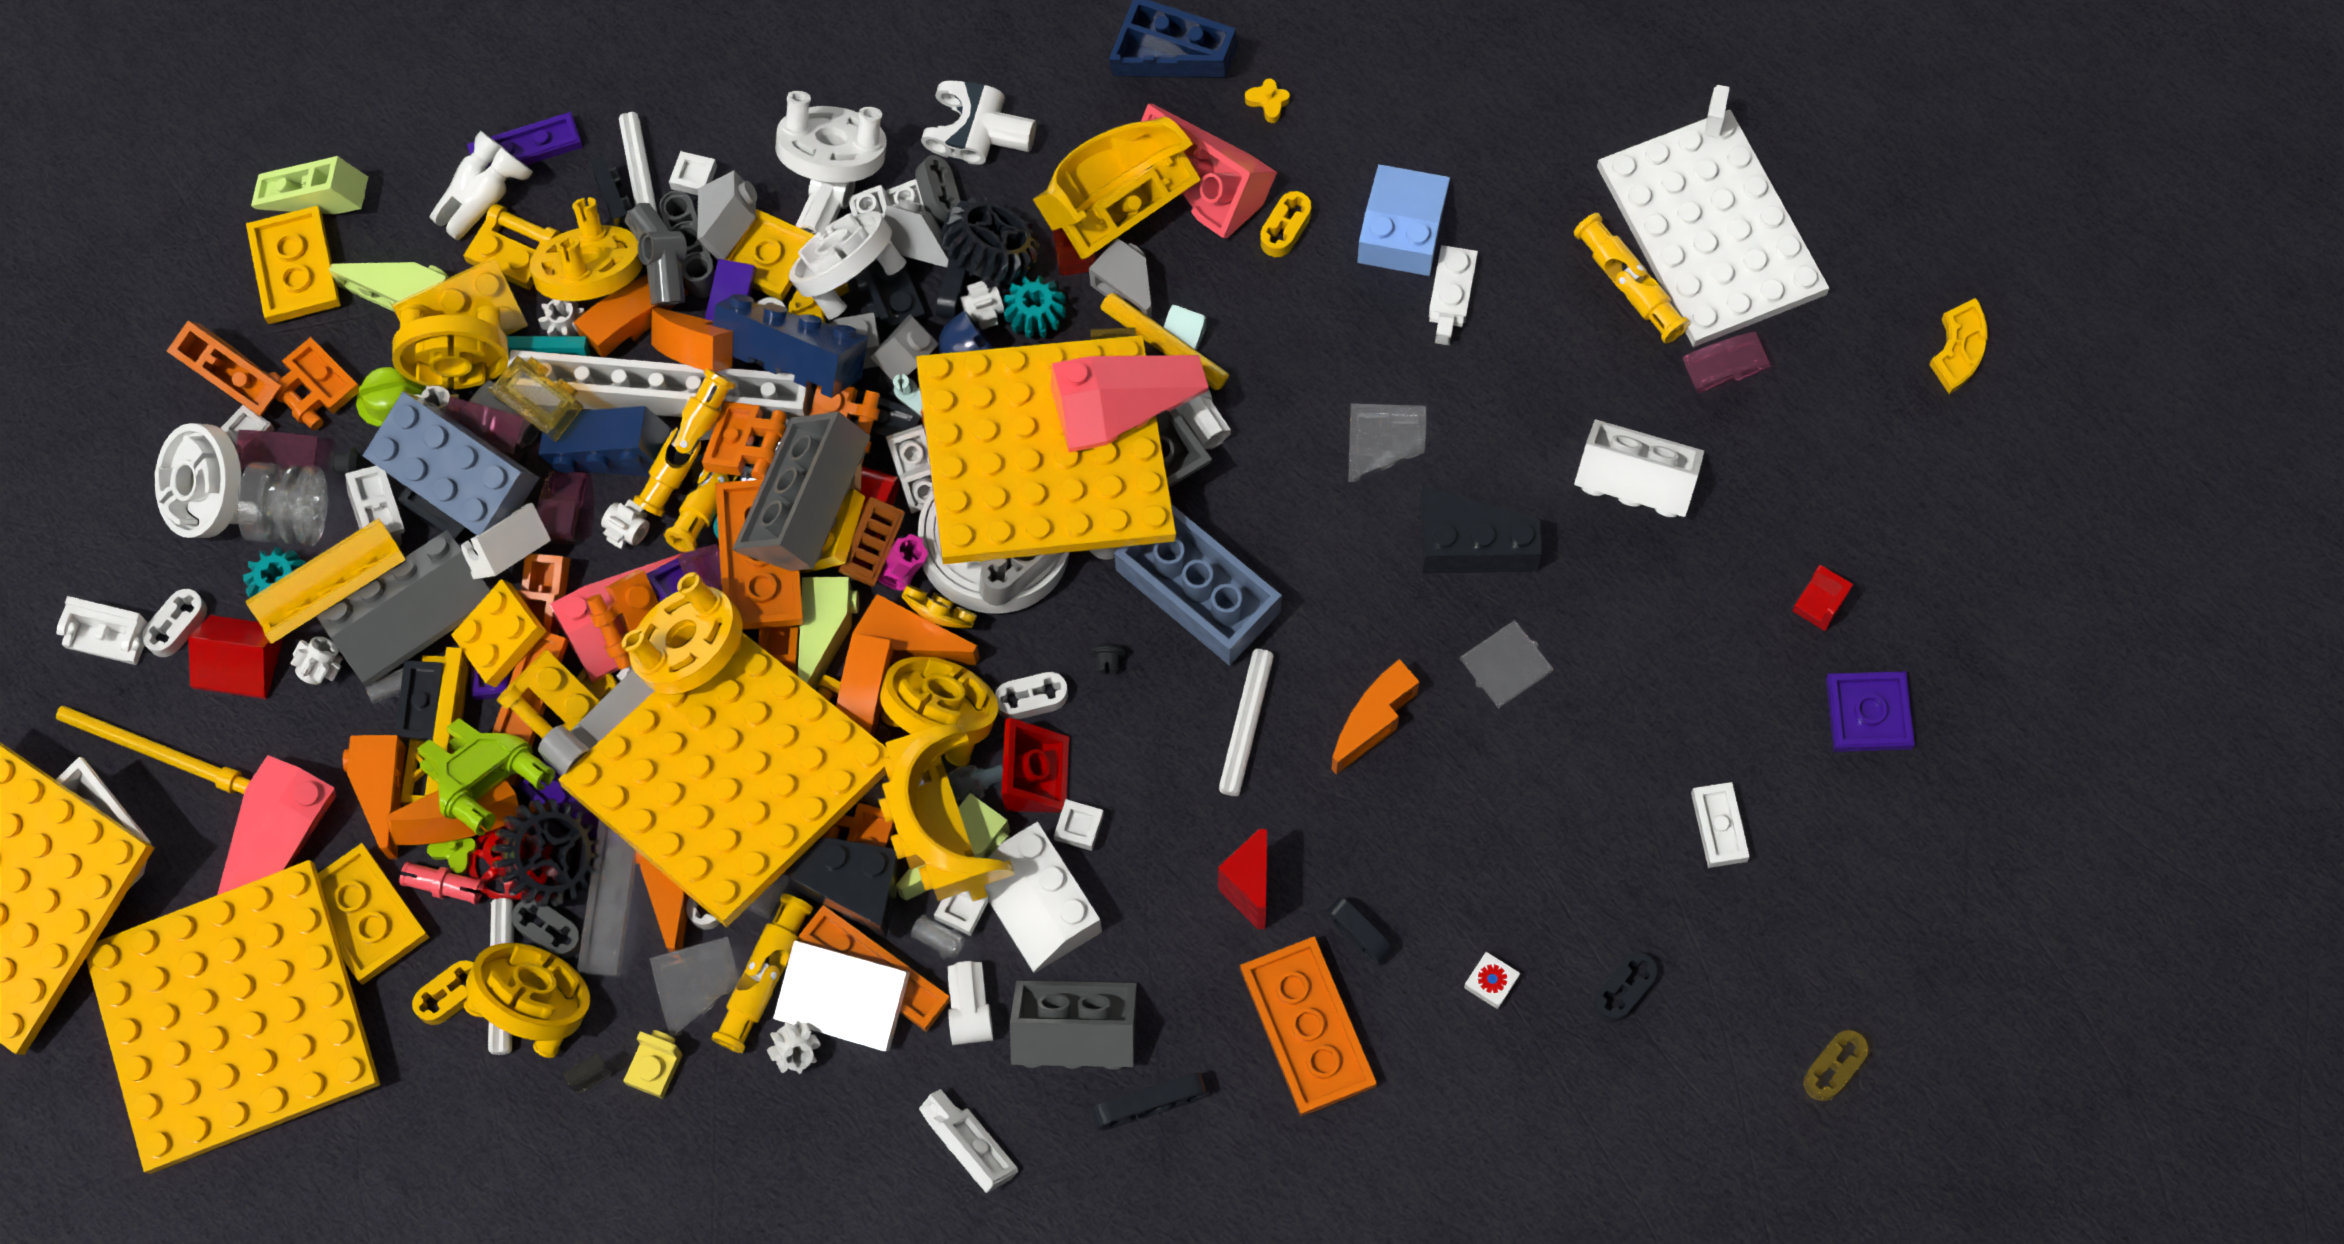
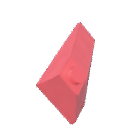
(1231, 180)
(1115, 393)
(586, 640)
(274, 821)

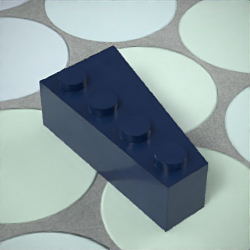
(793, 343)

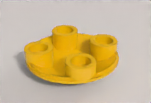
(938, 608)

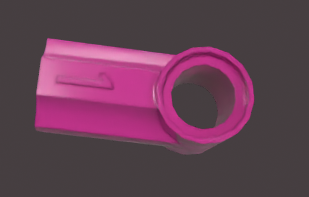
(903, 562)

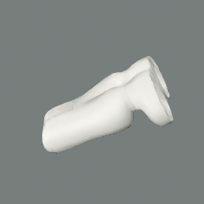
(476, 187)

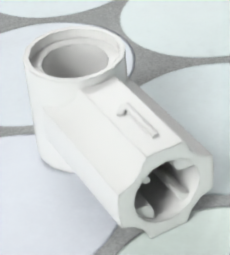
(824, 204)
(1205, 421)
(970, 1015)

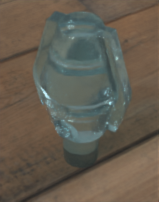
(973, 780)

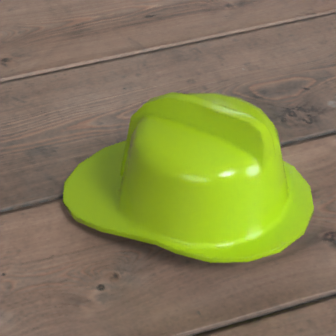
(381, 392)

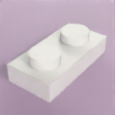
(1720, 825)

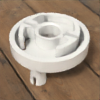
(833, 140)
(842, 254)
(199, 475)

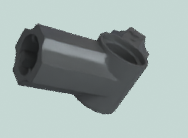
(661, 252)

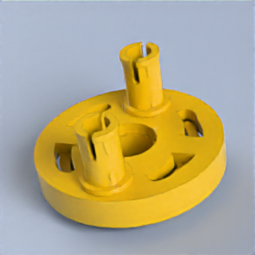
(587, 259)
(450, 348)
(690, 613)
(932, 693)
(518, 993)

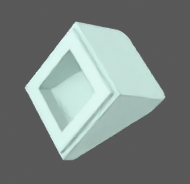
(1186, 325)

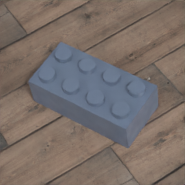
(449, 464)
(1202, 588)

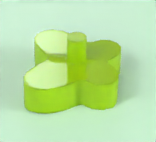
(456, 853)

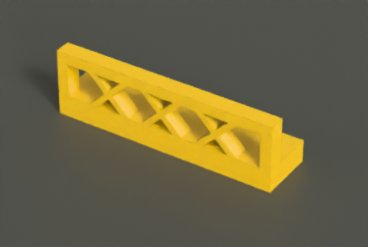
(325, 580)
(449, 709)

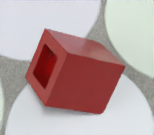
(1822, 597)

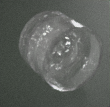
(282, 503)

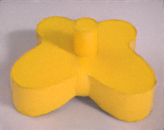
(1268, 98)

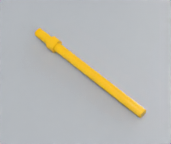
(224, 779)

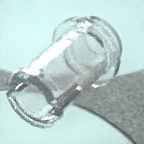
(385, 687)
(942, 939)

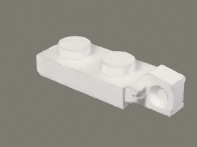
(1451, 290)
(968, 1141)

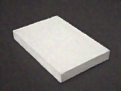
(841, 995)

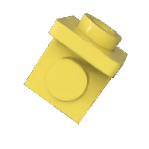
(653, 1063)

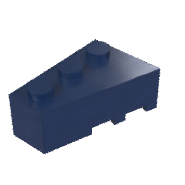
(1171, 44)
(609, 442)

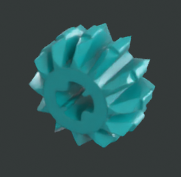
(1034, 307)
(270, 569)

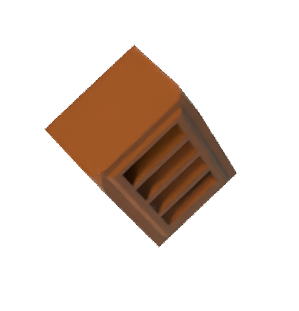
(886, 513)

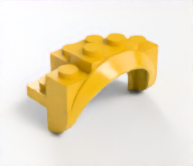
(1106, 185)
(929, 817)

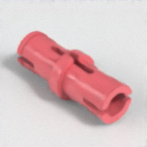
(442, 882)

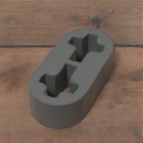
(937, 187)
(542, 935)

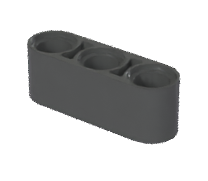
(697, 256)

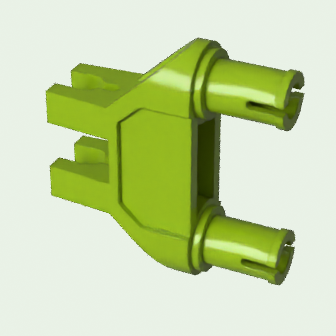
(476, 768)

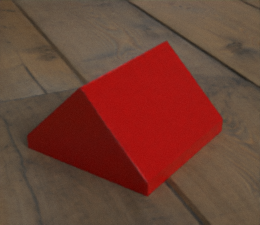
(232, 657)
(1034, 768)
(1244, 878)

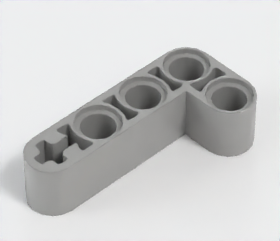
(1019, 574)
(564, 747)

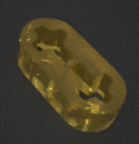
(1828, 1059)

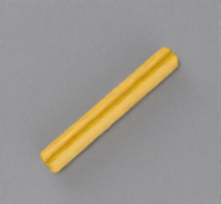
(1160, 337)

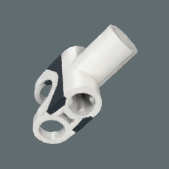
(978, 125)

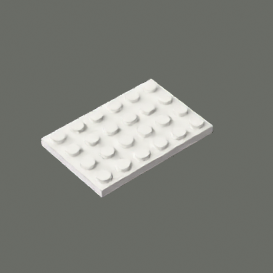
(1712, 228)

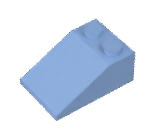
(1403, 220)

